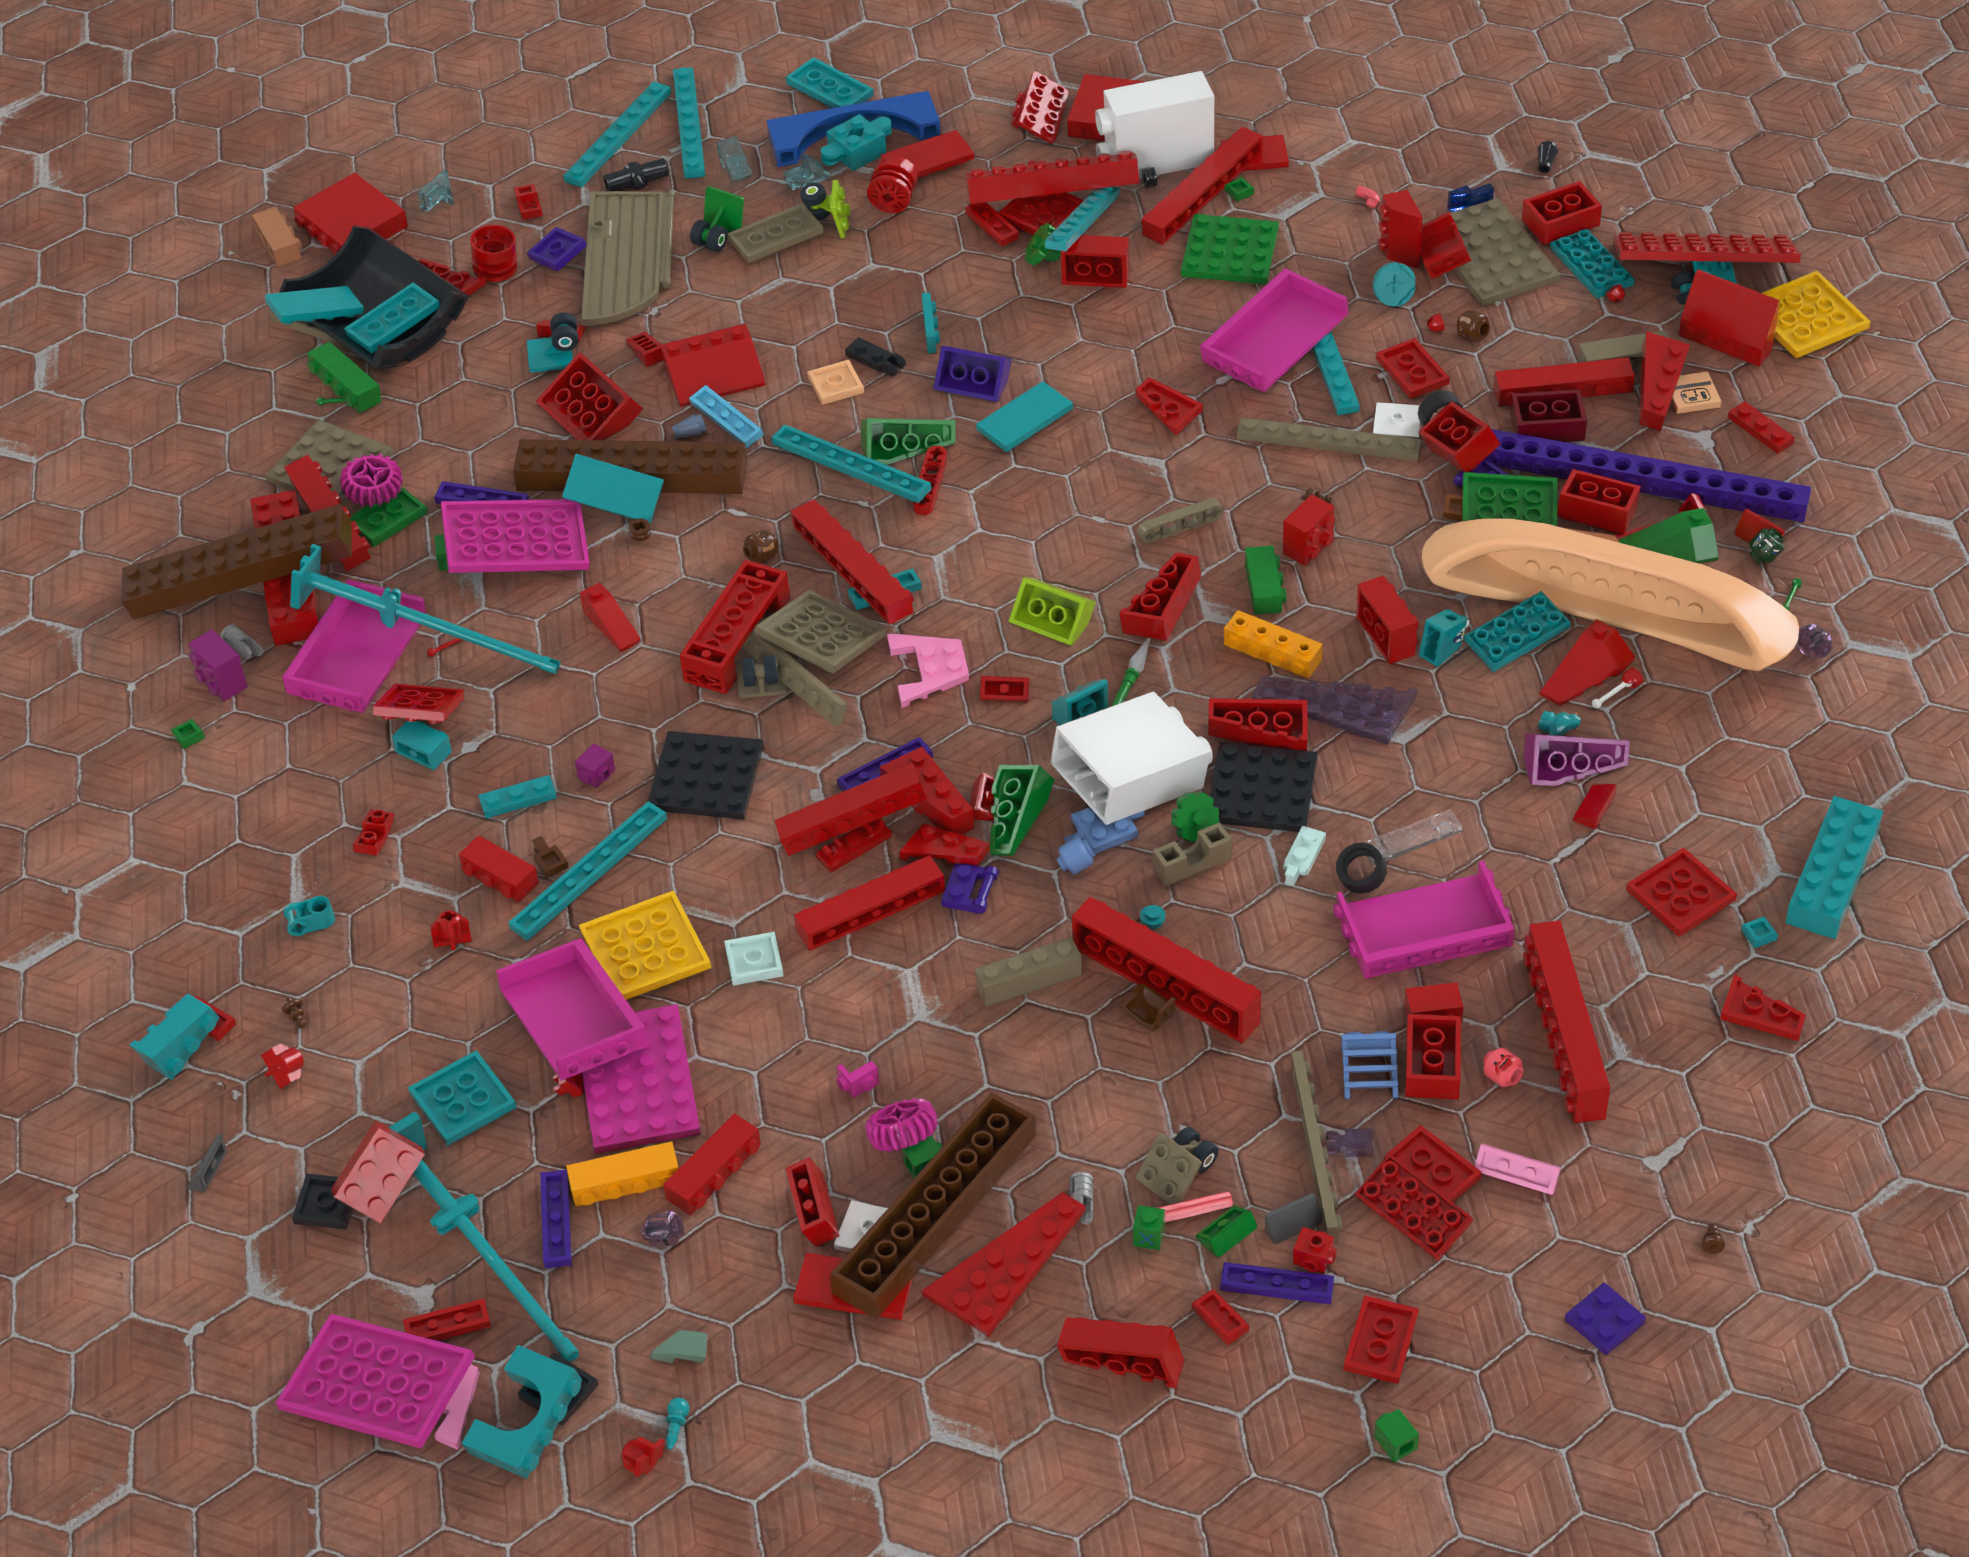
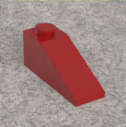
(608, 616)

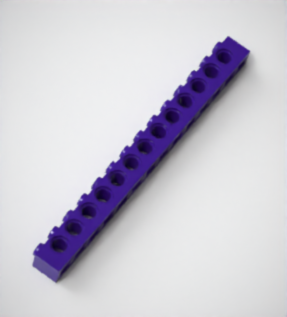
(1653, 475)

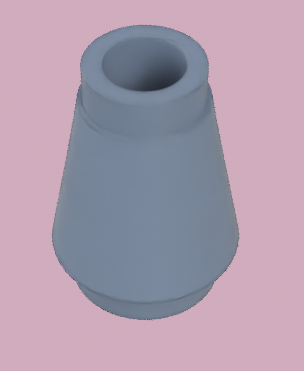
(690, 427)

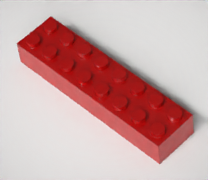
(285, 622)
(1167, 968)
(1567, 1022)

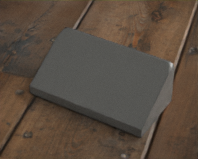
(208, 1165)
(1290, 1218)

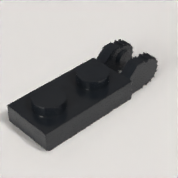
(875, 357)

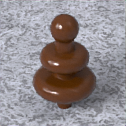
(1327, 498)
(295, 1012)
(1713, 1241)

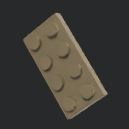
(775, 233)

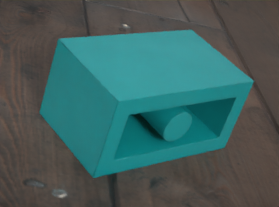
(422, 744)

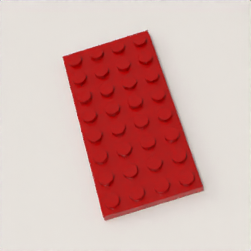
(1708, 248)

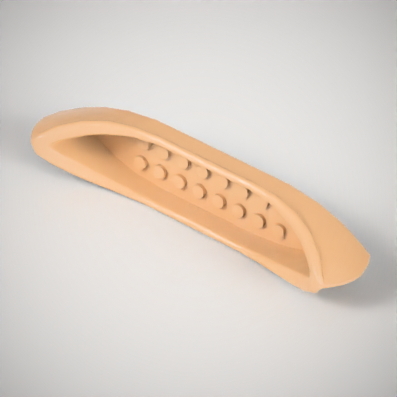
(1614, 585)

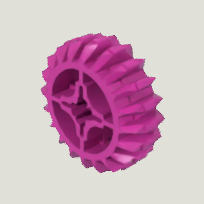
(371, 480)
(901, 1125)

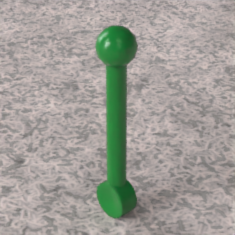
(321, 401)
(1796, 583)

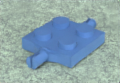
(1101, 835)

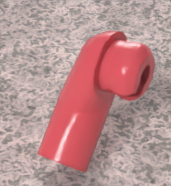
(1371, 196)

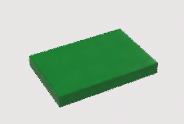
(385, 521)

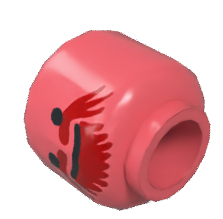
(1503, 1067)

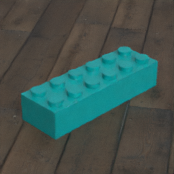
(1834, 867)

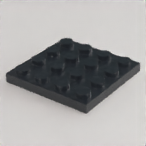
(706, 774)
(1263, 786)

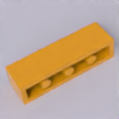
(622, 1174)

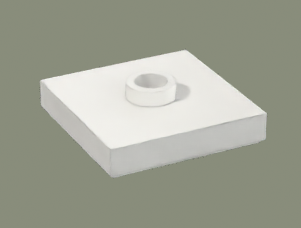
(1397, 420)
(857, 1222)

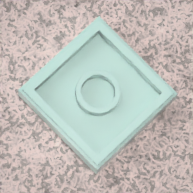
(753, 958)

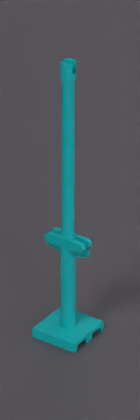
(390, 610)
(457, 1214)

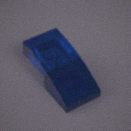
(1465, 197)

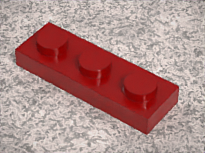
(992, 223)
(1761, 427)
(449, 1321)

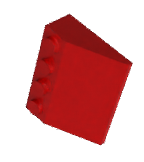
(1730, 318)
(718, 359)
(588, 401)

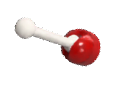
(1630, 679)

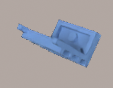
(1369, 1045)

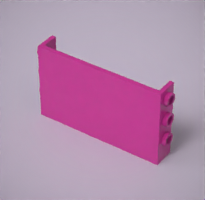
(1274, 330)
(350, 652)
(1426, 924)
(571, 1009)

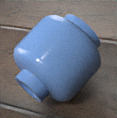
(1076, 855)

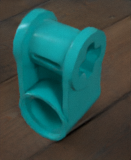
(310, 914)

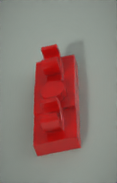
(853, 844)

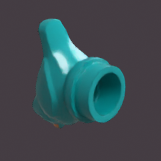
(1558, 723)

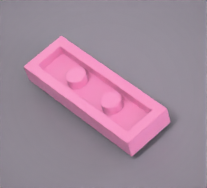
(1517, 1169)

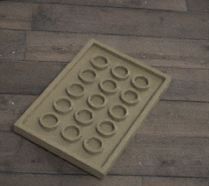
(1501, 254)

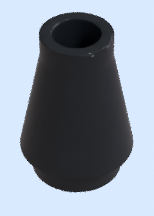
(1547, 154)

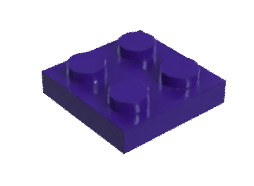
(556, 249)
(1605, 1318)

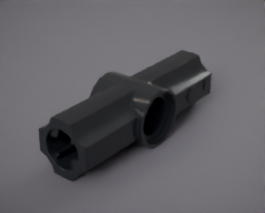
(636, 175)

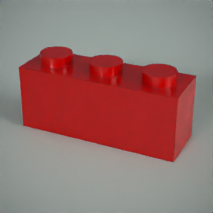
(498, 869)
(812, 1202)

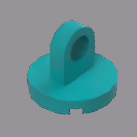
(1394, 284)

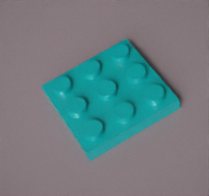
(462, 1097)

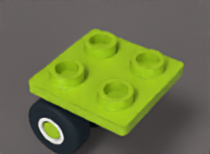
(821, 205)

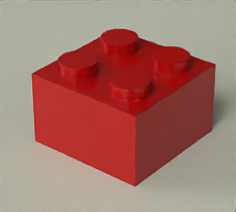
(1308, 530)

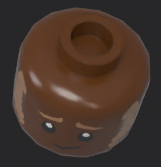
(1473, 326)
(760, 546)

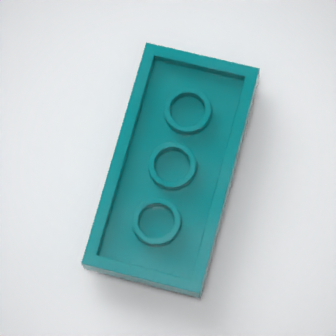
(828, 84)
(392, 317)

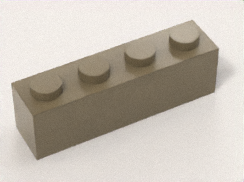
(1616, 348)
(1028, 972)

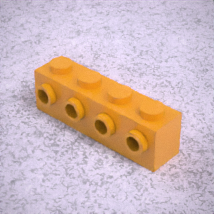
(1273, 644)

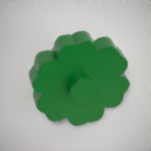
(1036, 248)
(1193, 814)

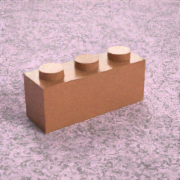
(277, 236)

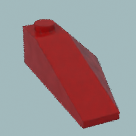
(1593, 658)

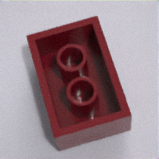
(1549, 415)

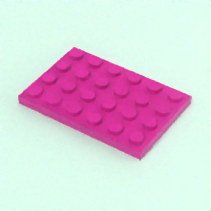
(514, 536)
(646, 1092)
(375, 1380)

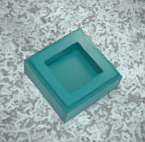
(1759, 932)

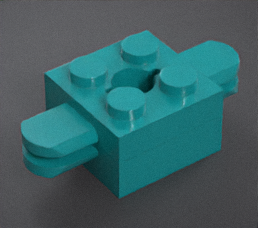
(856, 142)

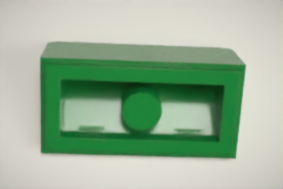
(1227, 1230)

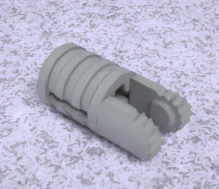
(241, 642)
(1082, 1190)

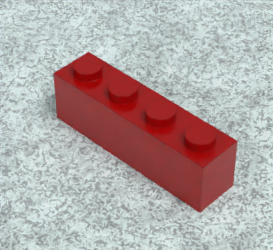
(712, 1164)

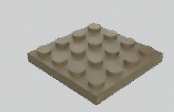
(332, 450)
(820, 631)

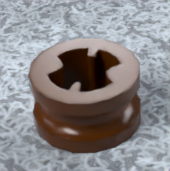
(639, 529)

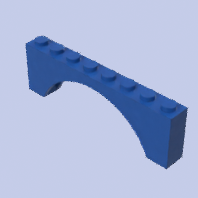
(796, 133)

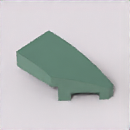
(682, 1345)

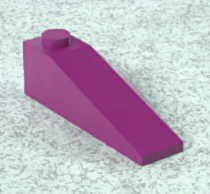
(1561, 759)

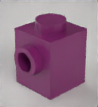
(595, 765)

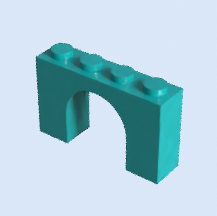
(520, 1449)

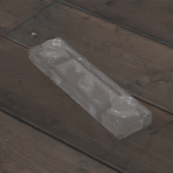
(1416, 835)

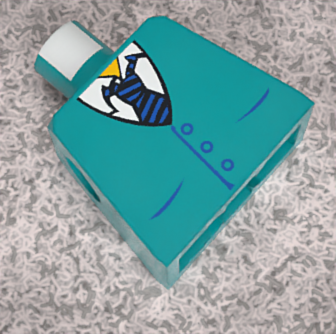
(1442, 636)

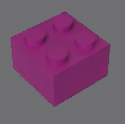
(217, 665)

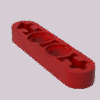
(934, 479)

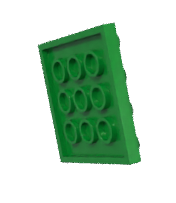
(1230, 249)
(1509, 497)

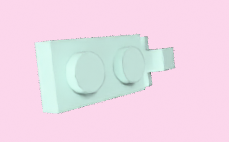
(1303, 854)

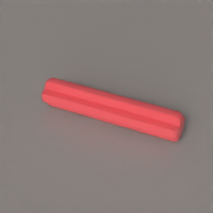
(1197, 1206)

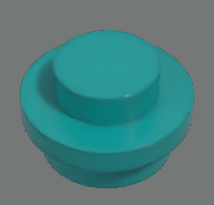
(1152, 916)

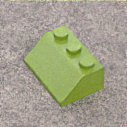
(1051, 610)

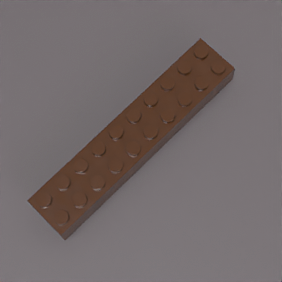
(682, 465)
(234, 561)
(933, 1205)

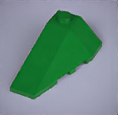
(903, 438)
(1682, 536)
(1018, 800)

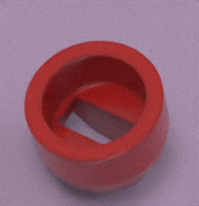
(1616, 293)
(1435, 323)

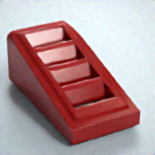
(645, 348)

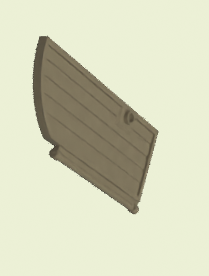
(626, 253)

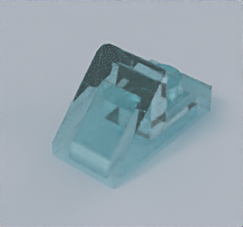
(733, 159)
(807, 173)
(436, 190)

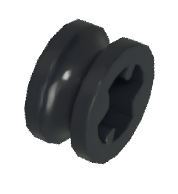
(1149, 177)

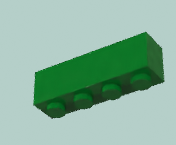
(344, 377)

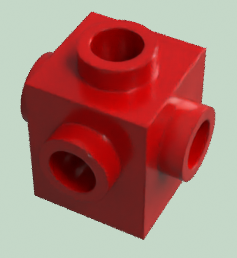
(1314, 1250)

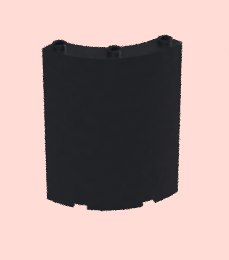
(374, 273)

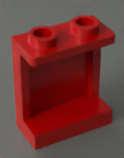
(1442, 246)

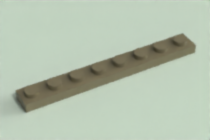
(1329, 439)
(799, 679)
(1314, 1136)

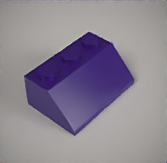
(972, 373)

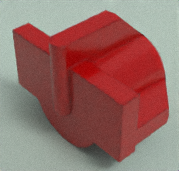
(450, 930)
(283, 1064)
(641, 1455)

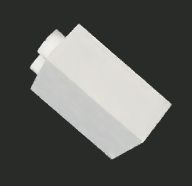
(1160, 121)
(1130, 757)

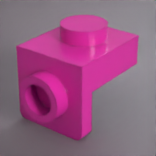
(859, 1080)

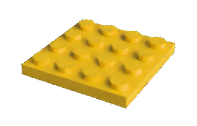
(1814, 314)
(646, 945)

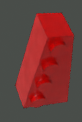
(1660, 373)
(1164, 599)
(1260, 722)
(944, 803)
(1122, 1348)

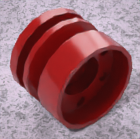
(892, 184)
(494, 253)

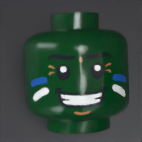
(1767, 545)

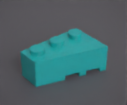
(177, 1036)

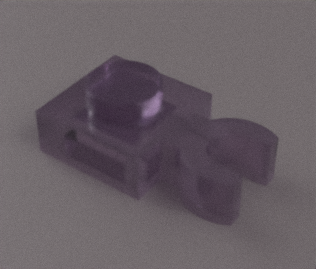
(1354, 1142)

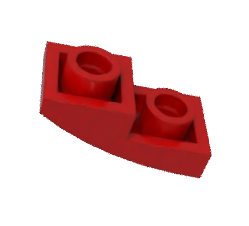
(374, 832)

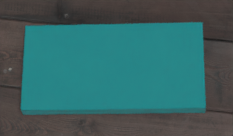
(1591, 262)
(314, 304)
(1024, 416)
(612, 488)
(1517, 631)

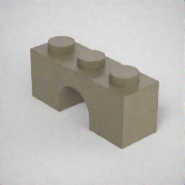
(1210, 849)

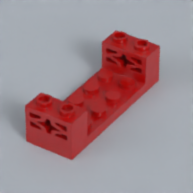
(712, 648)

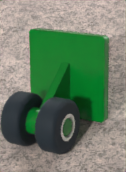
(721, 216)

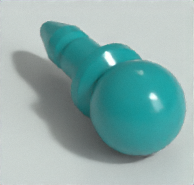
(677, 1412)

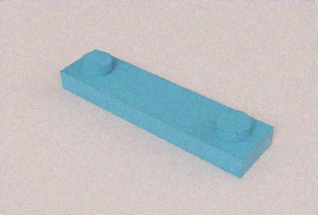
(726, 416)

